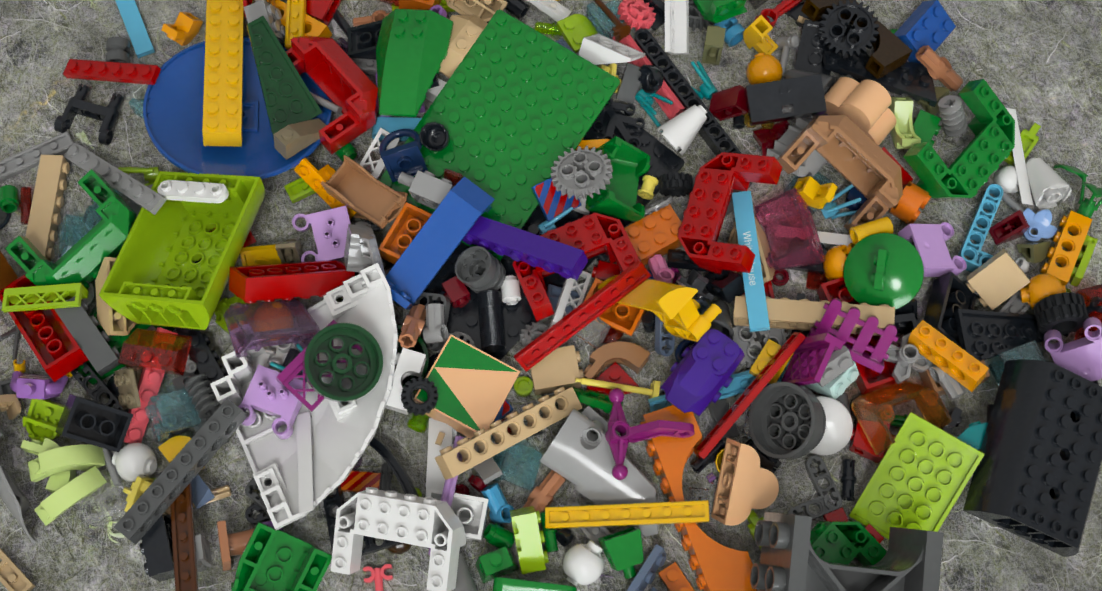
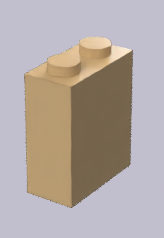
(997, 280)
(557, 370)

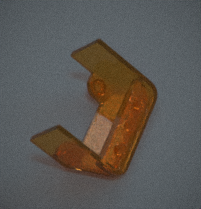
(876, 411)

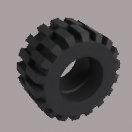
(1061, 312)

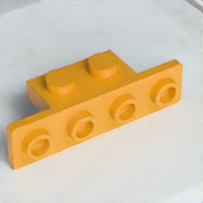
(314, 178)

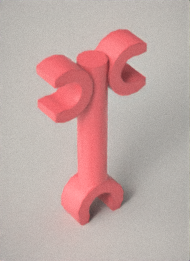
(378, 575)

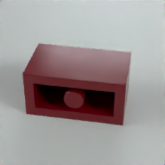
(728, 103)

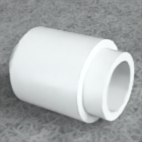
(511, 290)

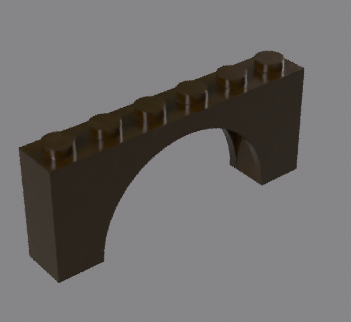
(888, 48)

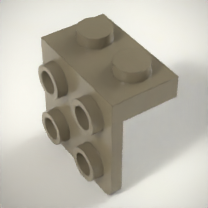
(127, 383)

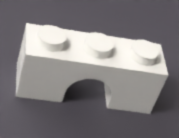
(408, 364)

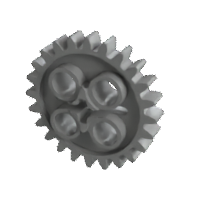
(581, 172)
(774, 334)

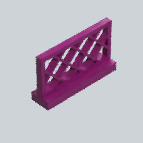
(811, 359)
(296, 367)

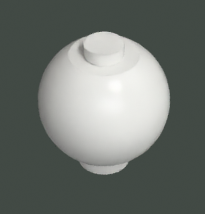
(135, 461)
(583, 563)

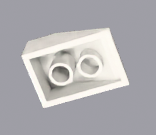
(604, 50)

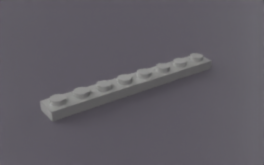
(116, 178)

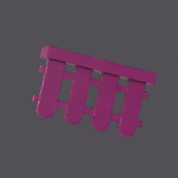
(860, 344)

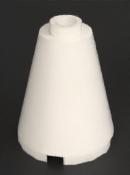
(683, 128)
(1046, 184)

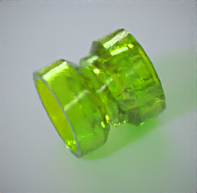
(418, 423)

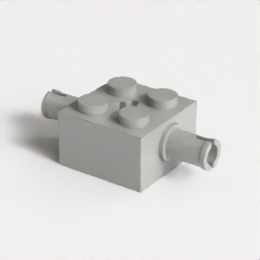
(271, 14)
(426, 188)

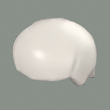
(1007, 179)

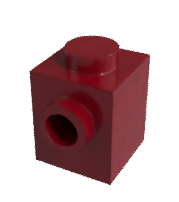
(456, 292)

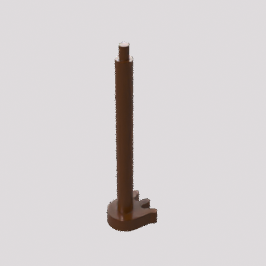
(621, 29)

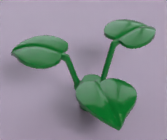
(1088, 205)

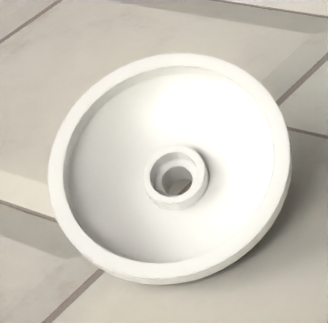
(838, 427)

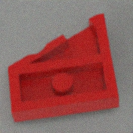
(615, 375)

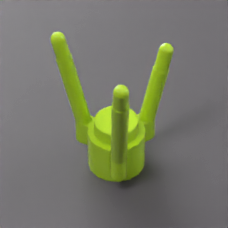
(149, 173)

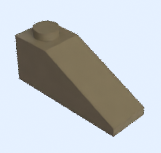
(297, 137)
(289, 251)

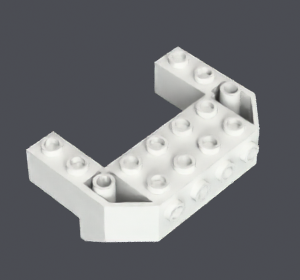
(403, 520)

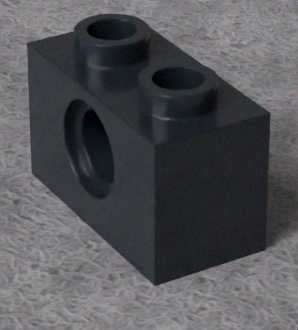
(725, 285)

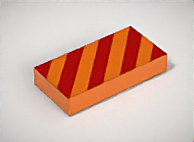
(358, 481)

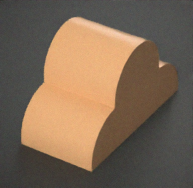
(864, 104)
(742, 484)

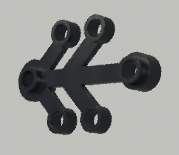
(618, 121)

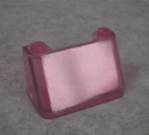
(790, 231)

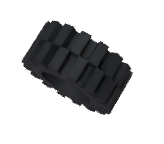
(675, 184)
(428, 387)

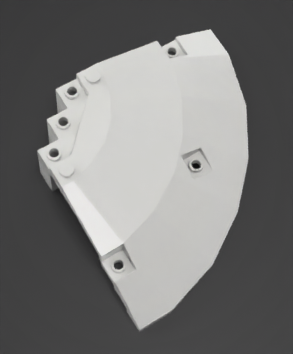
(337, 430)

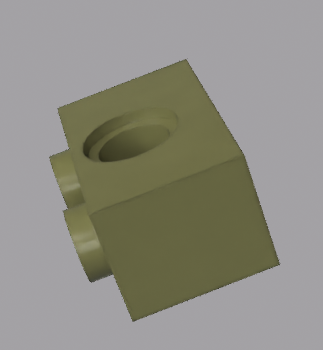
(713, 45)

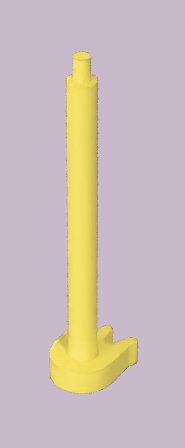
(652, 392)

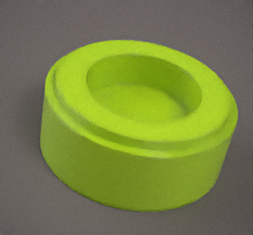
(523, 386)

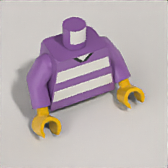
(35, 386)

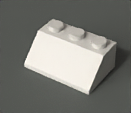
(469, 510)

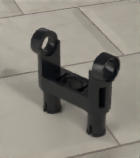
(79, 106)

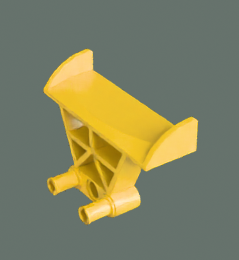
(672, 306)

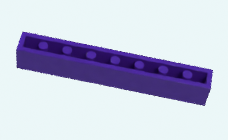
(527, 247)

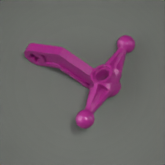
(649, 430)

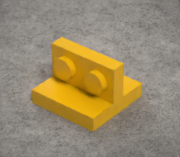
(259, 255)

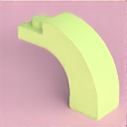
(903, 133)
(65, 459)
(57, 480)
(69, 495)

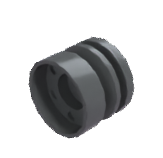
(480, 270)

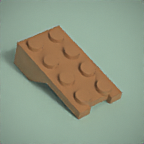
(363, 192)

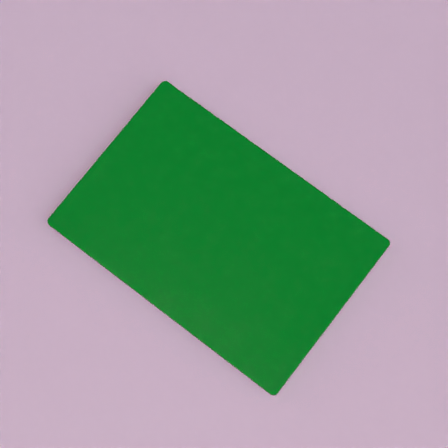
(511, 116)

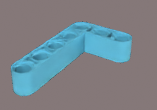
(978, 234)

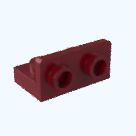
(767, 137)

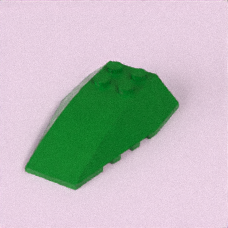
(408, 58)
(279, 563)

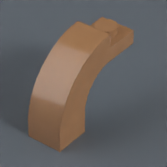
(620, 352)

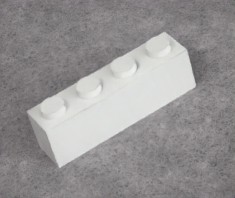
(434, 475)

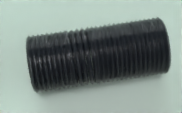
(492, 323)

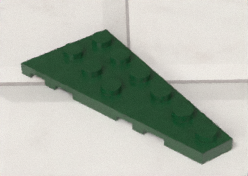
(282, 87)

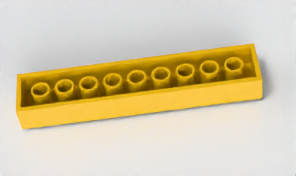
(223, 73)

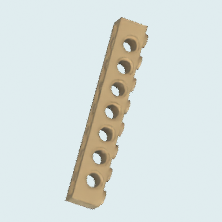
(448, 460)

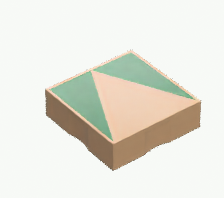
(468, 386)

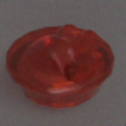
(613, 335)

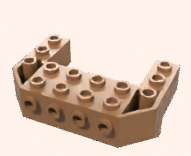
(855, 158)

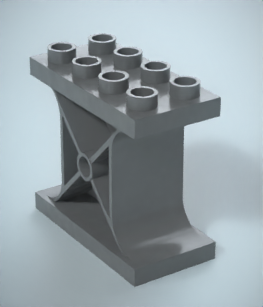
(792, 564)

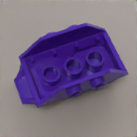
(703, 372)

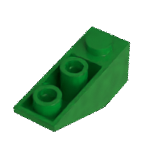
(926, 126)

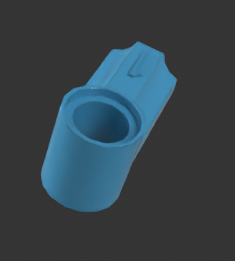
(497, 504)

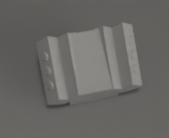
(813, 162)
(361, 248)

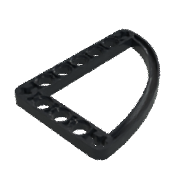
(338, 499)

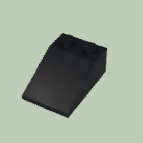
(363, 40)

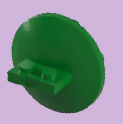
(884, 271)

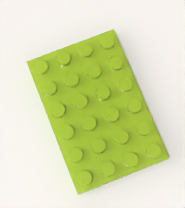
(917, 479)

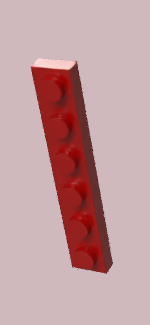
(112, 71)

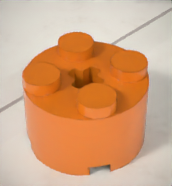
(910, 202)

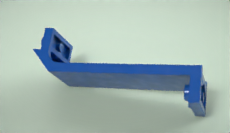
(437, 241)

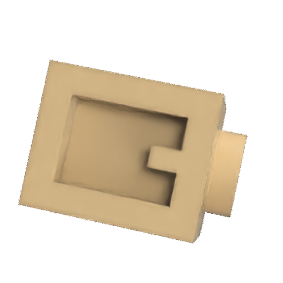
(10, 404)

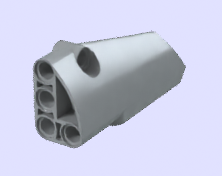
(588, 464)
(11, 494)

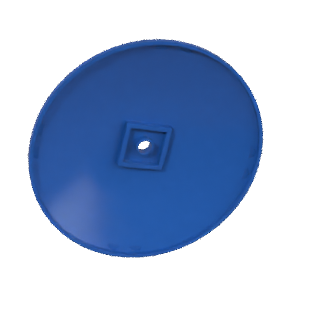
(176, 120)

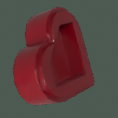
(476, 483)

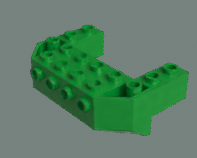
(971, 169)
(85, 258)
(844, 541)

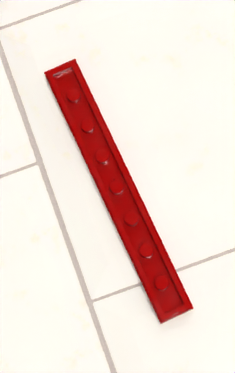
(582, 315)
(749, 395)

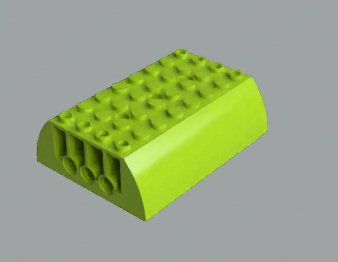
(156, 267)

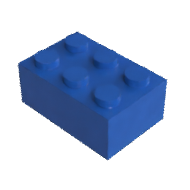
(925, 27)

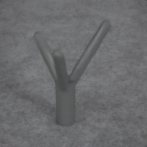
(16, 331)

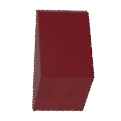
(1009, 228)

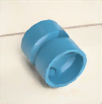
(733, 31)

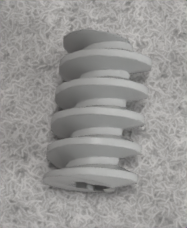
(952, 115)

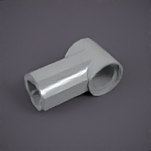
(435, 328)
(951, 386)

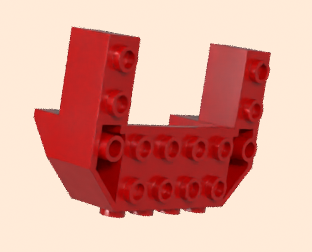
(342, 83)
(709, 206)
(592, 234)

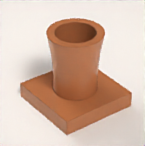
(231, 544)

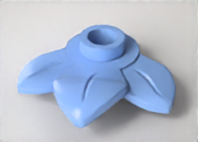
(1039, 222)

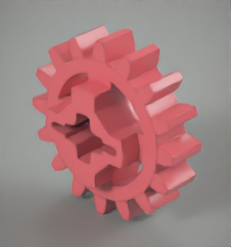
(636, 14)

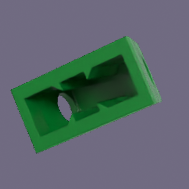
(623, 550)
(496, 564)

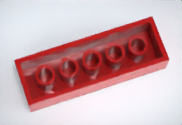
(287, 280)
(47, 336)
(868, 379)

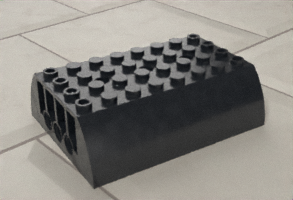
(1024, 460)

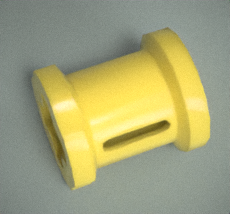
(648, 187)

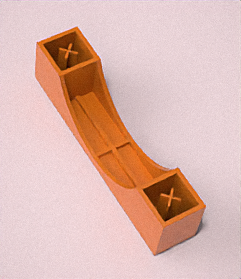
(715, 564)

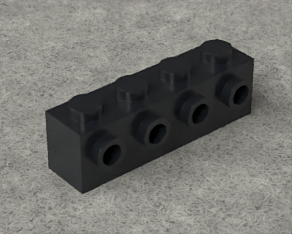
(202, 355)

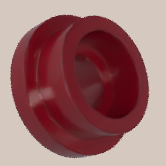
(785, 277)

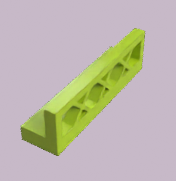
(43, 294)

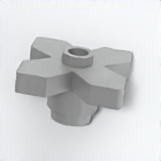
(906, 358)

